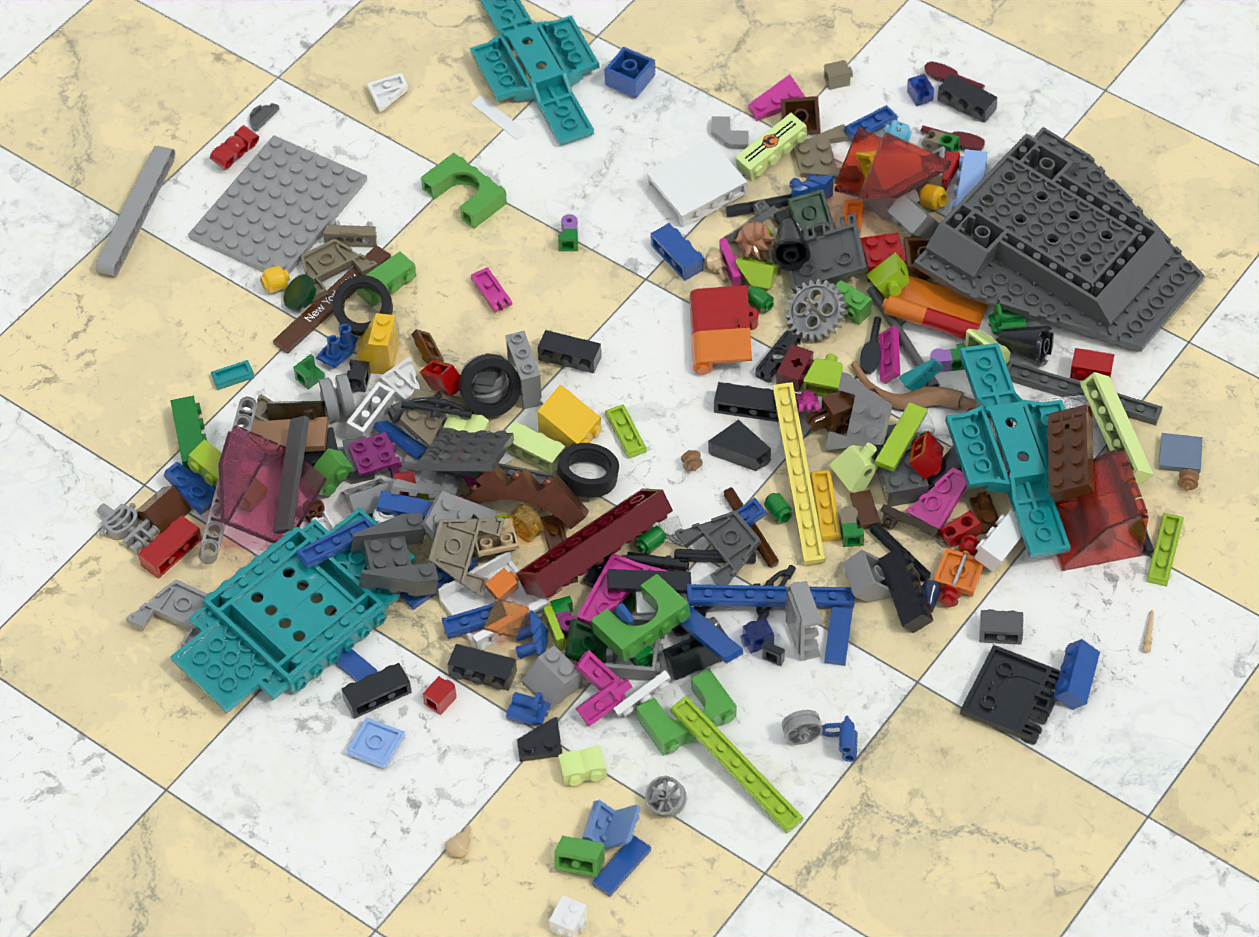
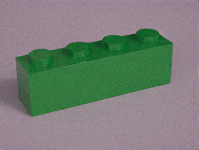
(187, 425)

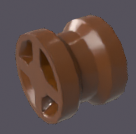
(317, 507)

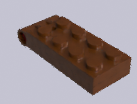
(1071, 452)

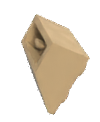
(489, 544)

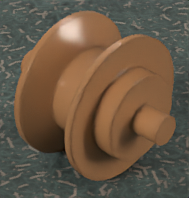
(691, 460)
(1188, 479)

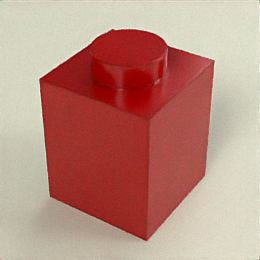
(439, 695)

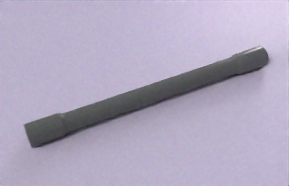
(878, 300)

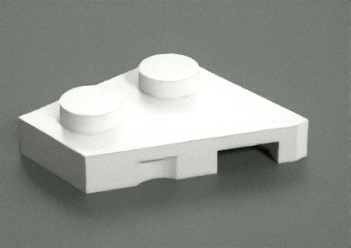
(387, 90)

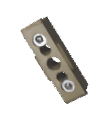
(351, 235)

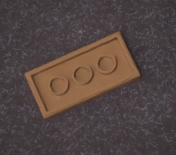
(278, 432)

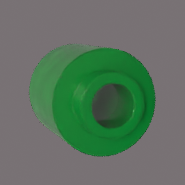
(760, 299)
(778, 507)
(650, 540)

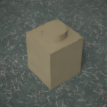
(837, 74)

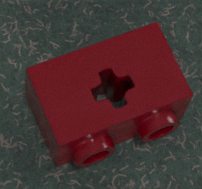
(795, 366)

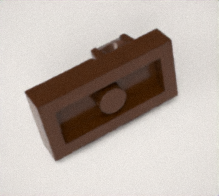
(984, 511)

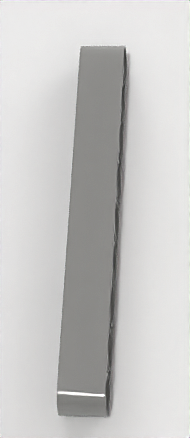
(135, 211)
(213, 523)

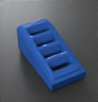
(624, 615)

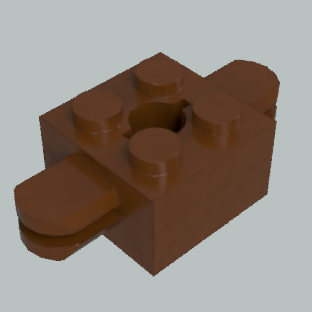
(834, 413)

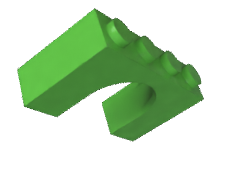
(456, 171)
(629, 640)
(670, 733)

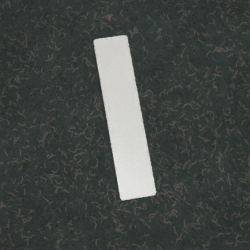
(499, 117)

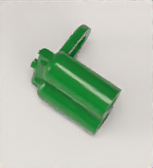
(1005, 319)

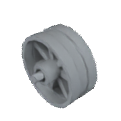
(802, 727)
(666, 796)

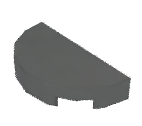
(261, 115)

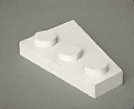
(643, 694)

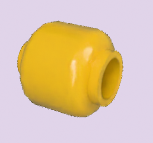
(932, 197)
(274, 279)

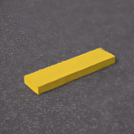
(825, 505)

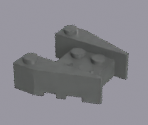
(389, 559)

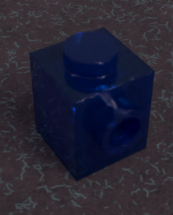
(920, 89)
(756, 634)

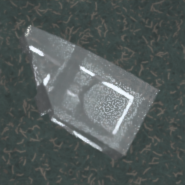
(669, 526)

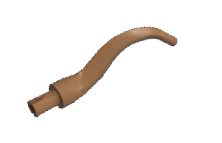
(922, 397)

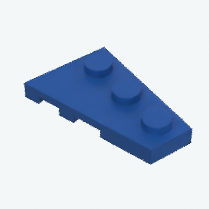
(191, 487)

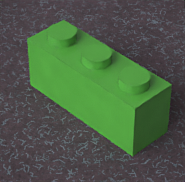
(393, 274)

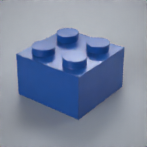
(629, 72)

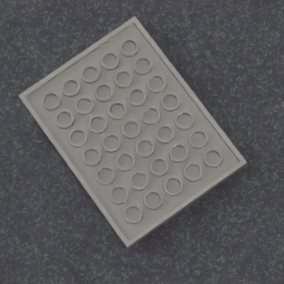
(278, 206)

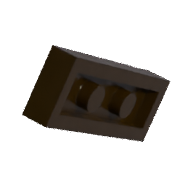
(292, 409)
(892, 516)

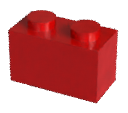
(1087, 362)
(441, 377)
(926, 455)

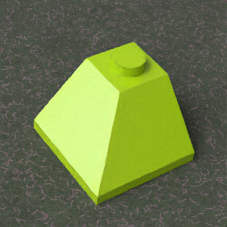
(757, 272)

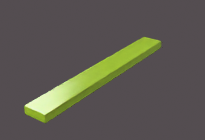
(736, 764)

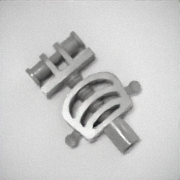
(120, 526)

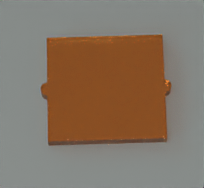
(506, 618)

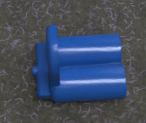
(527, 709)
(847, 738)

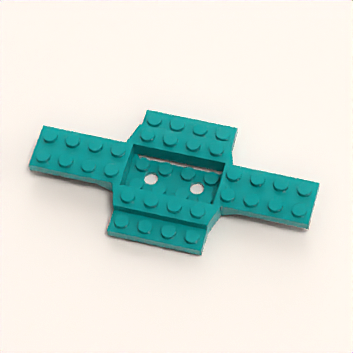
(554, 44)
(982, 460)

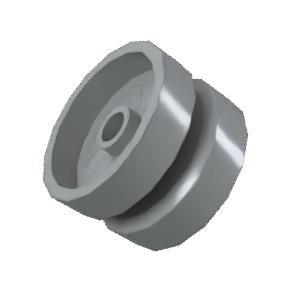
(490, 394)
(337, 397)

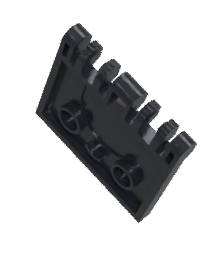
(1011, 692)

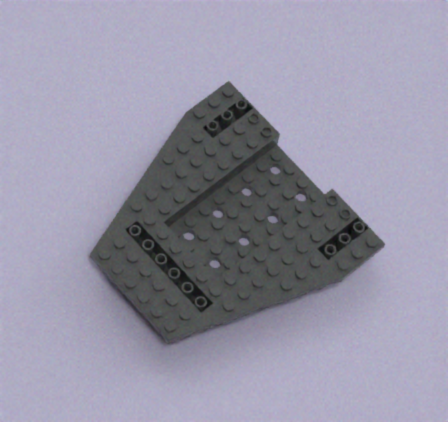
(1061, 194)

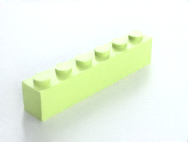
(1115, 423)

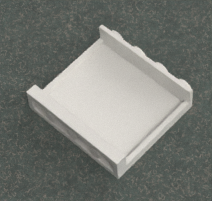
(698, 182)
(459, 599)

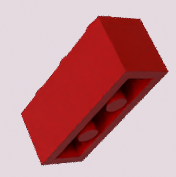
(170, 546)

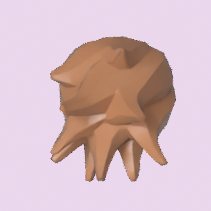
(755, 240)

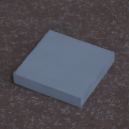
(1180, 452)

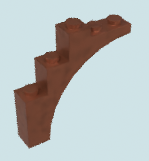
(523, 487)

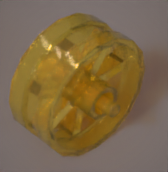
(526, 523)

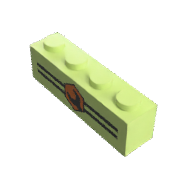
(771, 146)

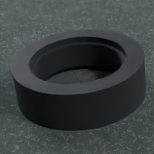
(352, 284)
(506, 402)
(588, 453)

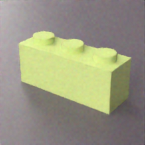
(535, 447)

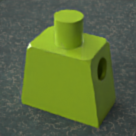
(890, 276)
(824, 376)

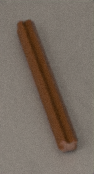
(764, 548)

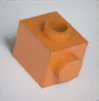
(502, 584)

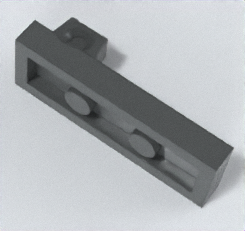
(762, 212)

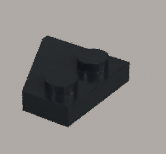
(540, 742)

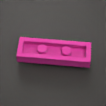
(889, 354)

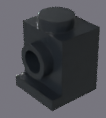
(359, 375)

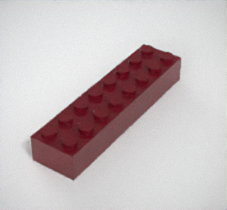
(594, 542)

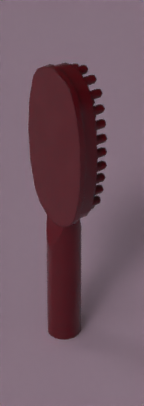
(942, 71)
(967, 140)

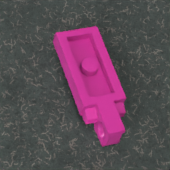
(603, 701)

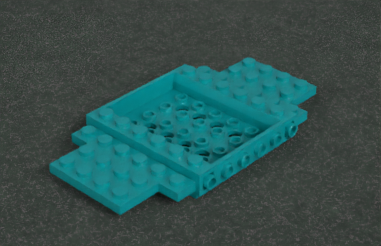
(249, 650)

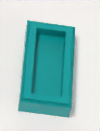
(232, 374)

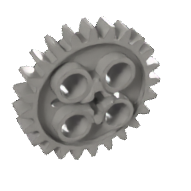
(830, 298)

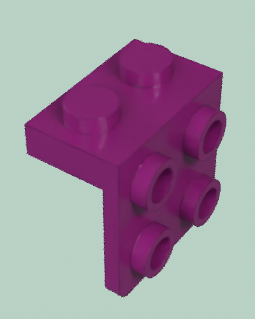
(375, 455)

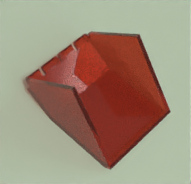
(894, 171)
(1107, 522)

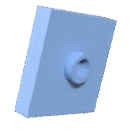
(375, 743)

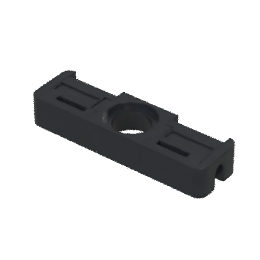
(769, 364)

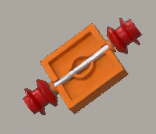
(958, 571)

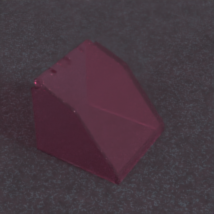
(251, 484)

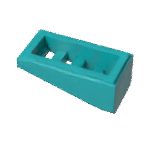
(920, 375)

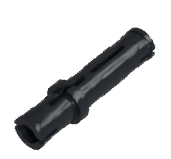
(661, 562)

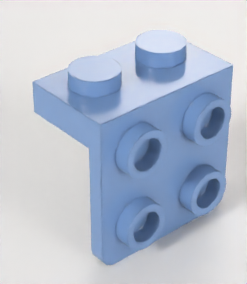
(611, 826)

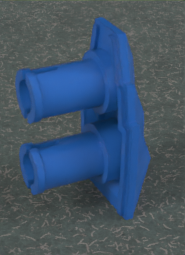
(812, 184)
(338, 348)
(539, 633)

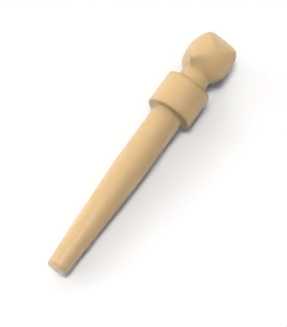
(1148, 639)

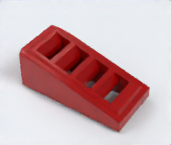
(948, 175)

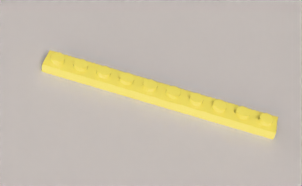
(798, 474)

